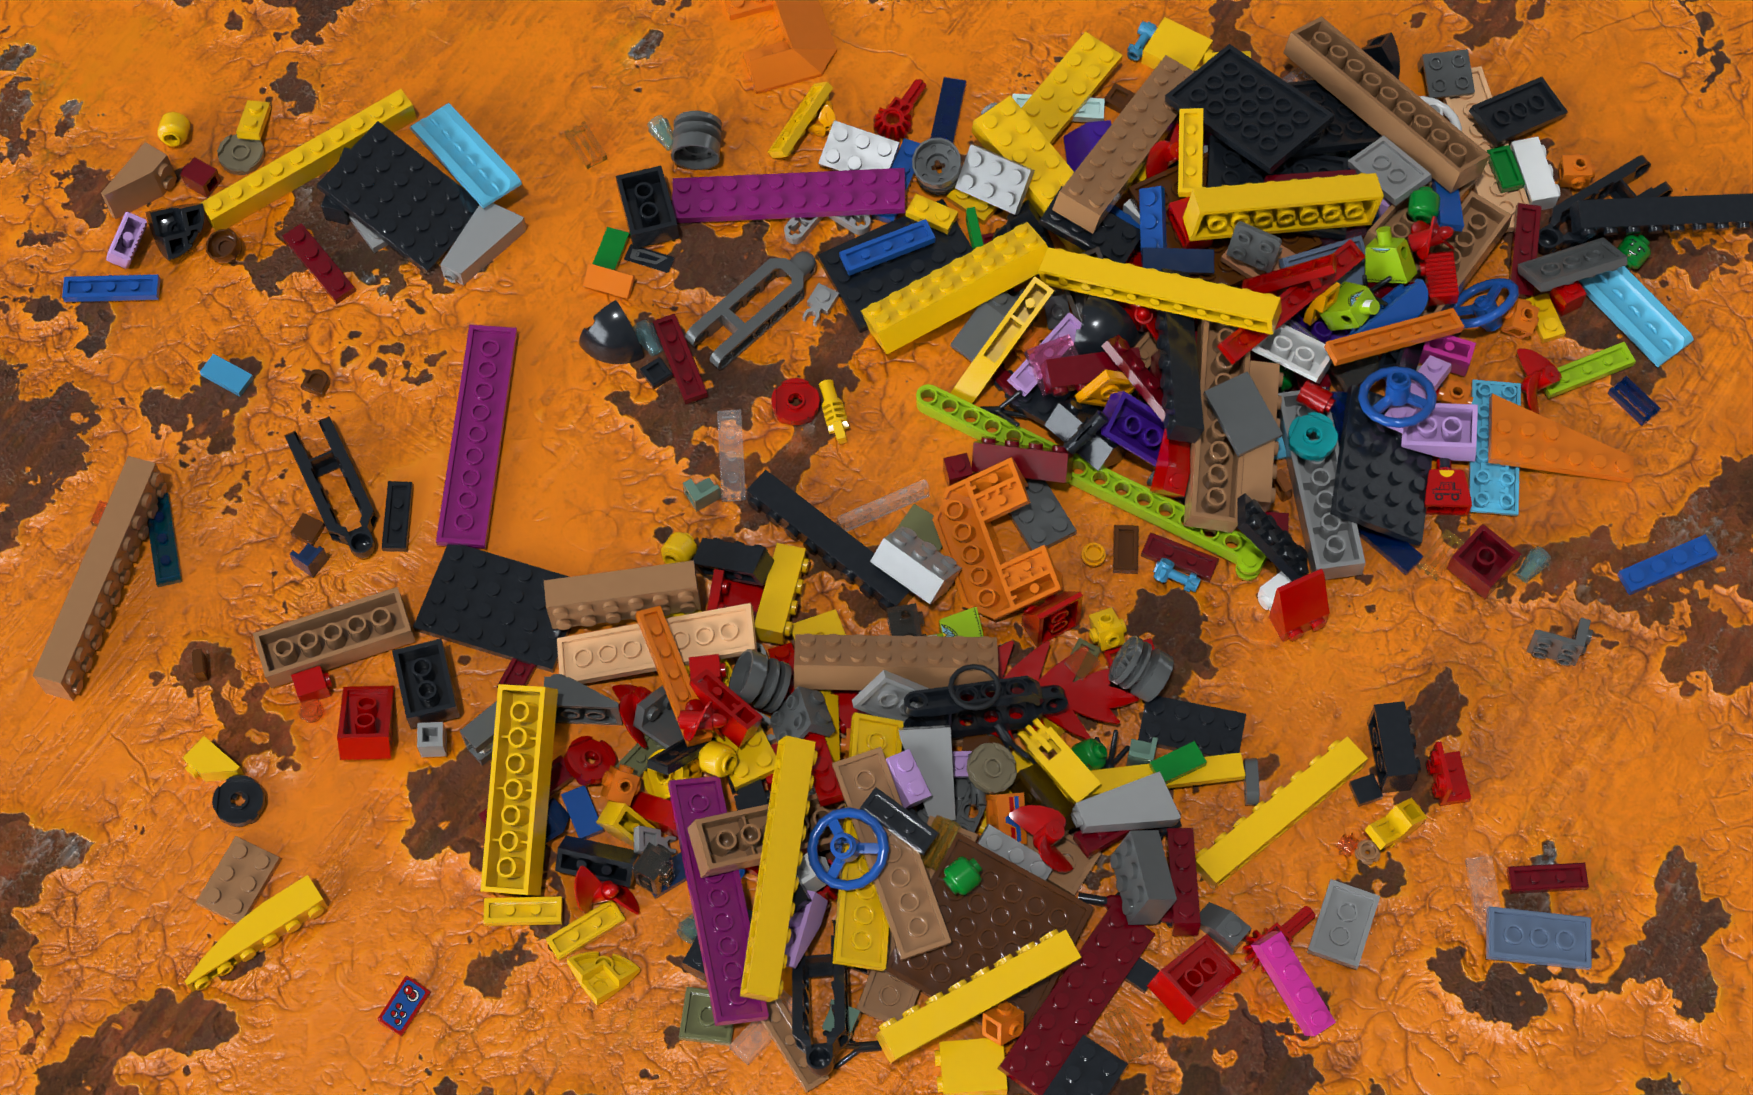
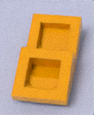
(1321, 303)

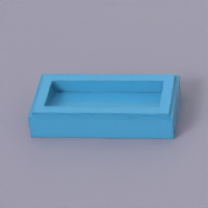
(226, 375)

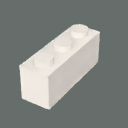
(1536, 172)

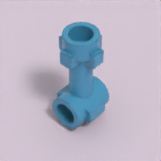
(1146, 31)
(1164, 570)

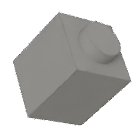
(432, 739)

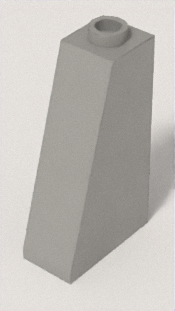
(481, 241)
(933, 755)
(1129, 807)

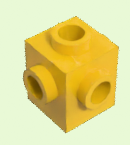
(1107, 629)

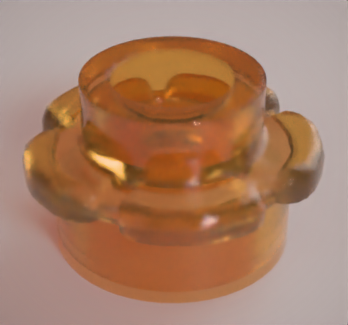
(313, 716)
(1347, 845)

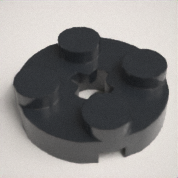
(241, 815)

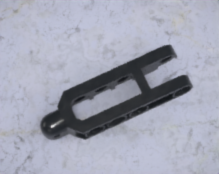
(1613, 184)
(359, 539)
(942, 710)
(820, 1056)

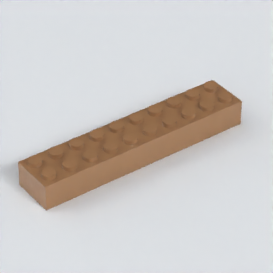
(1386, 104)
(1122, 149)
(1214, 466)
(100, 579)

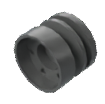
(696, 140)
(934, 154)
(1141, 668)
(760, 680)

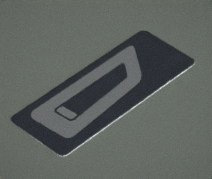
(649, 258)

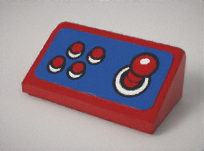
(403, 1006)

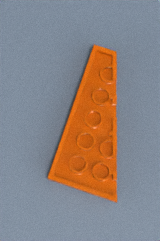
(1537, 443)

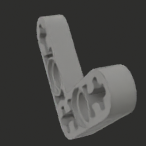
(808, 225)

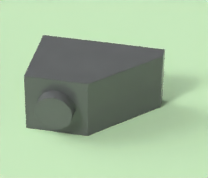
(1224, 927)

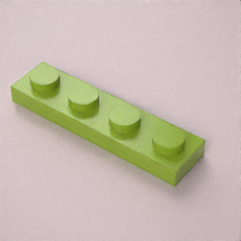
(1591, 369)

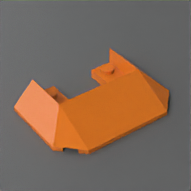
(802, 54)
(970, 539)

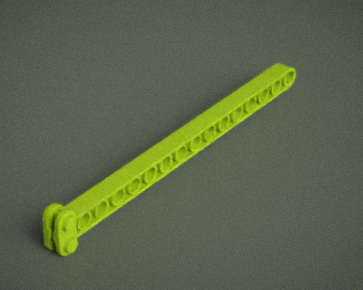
(1246, 556)

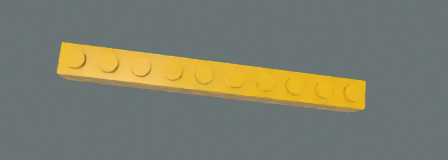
(303, 162)
(1161, 290)
(778, 869)

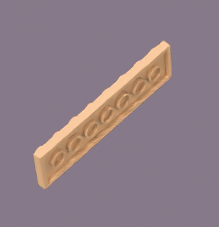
(1486, 184)
(625, 653)

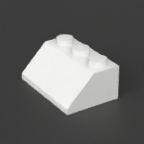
(1296, 352)

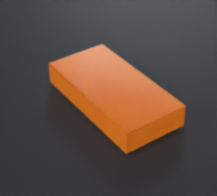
(608, 280)

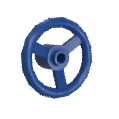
(1485, 307)
(1398, 394)
(837, 846)

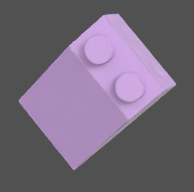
(1446, 433)
(804, 927)

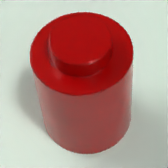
(1316, 398)

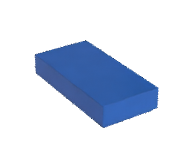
(582, 812)

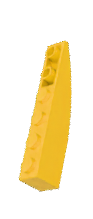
(1003, 340)
(258, 930)

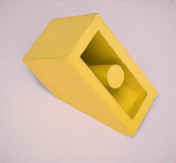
(210, 762)
(620, 821)

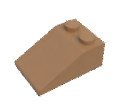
(140, 181)

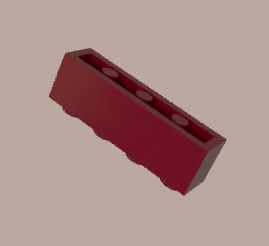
(1076, 371)
(1032, 459)
(1182, 868)

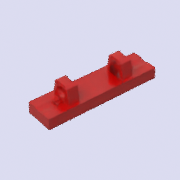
(1307, 271)

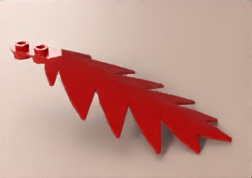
(1088, 697)

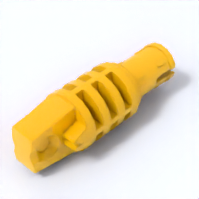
(834, 411)

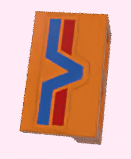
(998, 811)

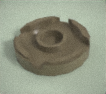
(240, 155)
(991, 768)

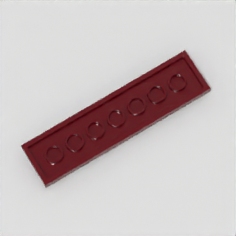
(1075, 1001)

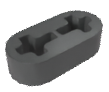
(1251, 781)

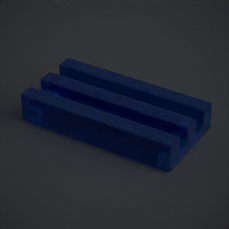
(1637, 398)

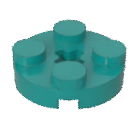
(1309, 449)

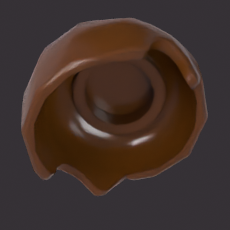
(223, 246)

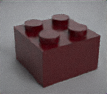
(1484, 561)

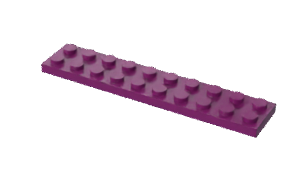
(789, 195)
(477, 436)
(716, 906)

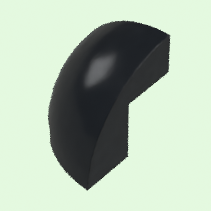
(1385, 52)
(1026, 214)
(176, 227)
(1101, 322)
(611, 337)

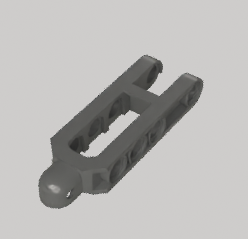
(743, 335)

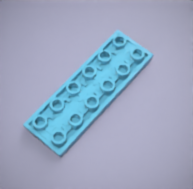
(466, 155)
(1638, 314)
(1492, 486)

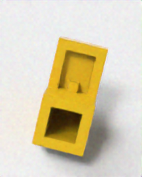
(1396, 824)

